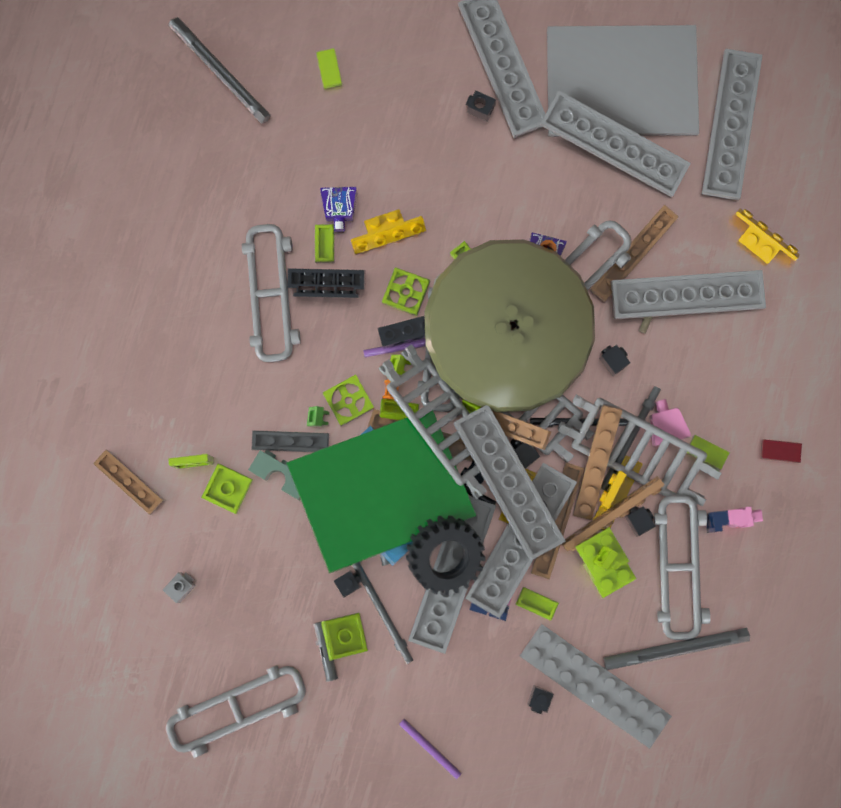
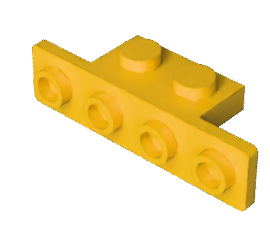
(387, 229)
(762, 241)
(618, 490)

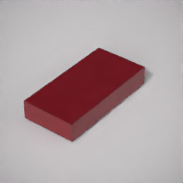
(781, 451)

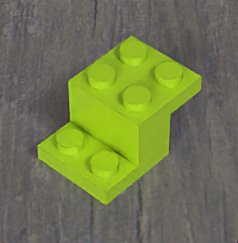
(605, 580)

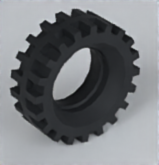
(429, 539)

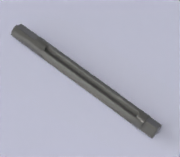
(217, 67)
(676, 649)

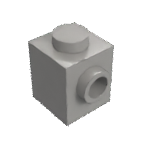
(179, 587)

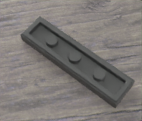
(289, 441)

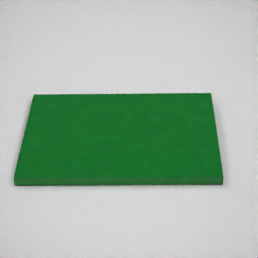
(376, 491)

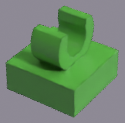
(315, 416)

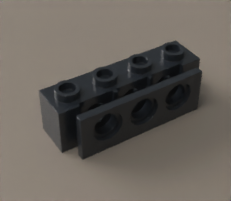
(326, 278)

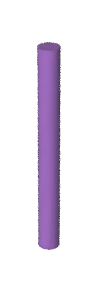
(379, 350)
(430, 748)

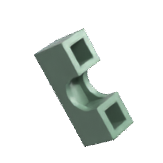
(266, 464)

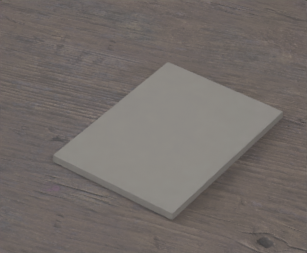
(629, 74)

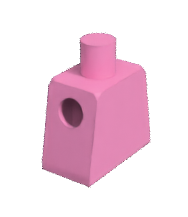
(669, 421)

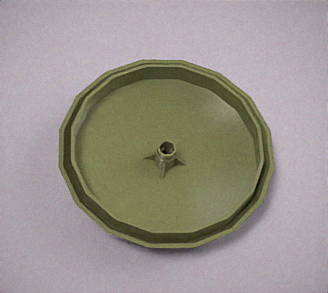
(472, 333)

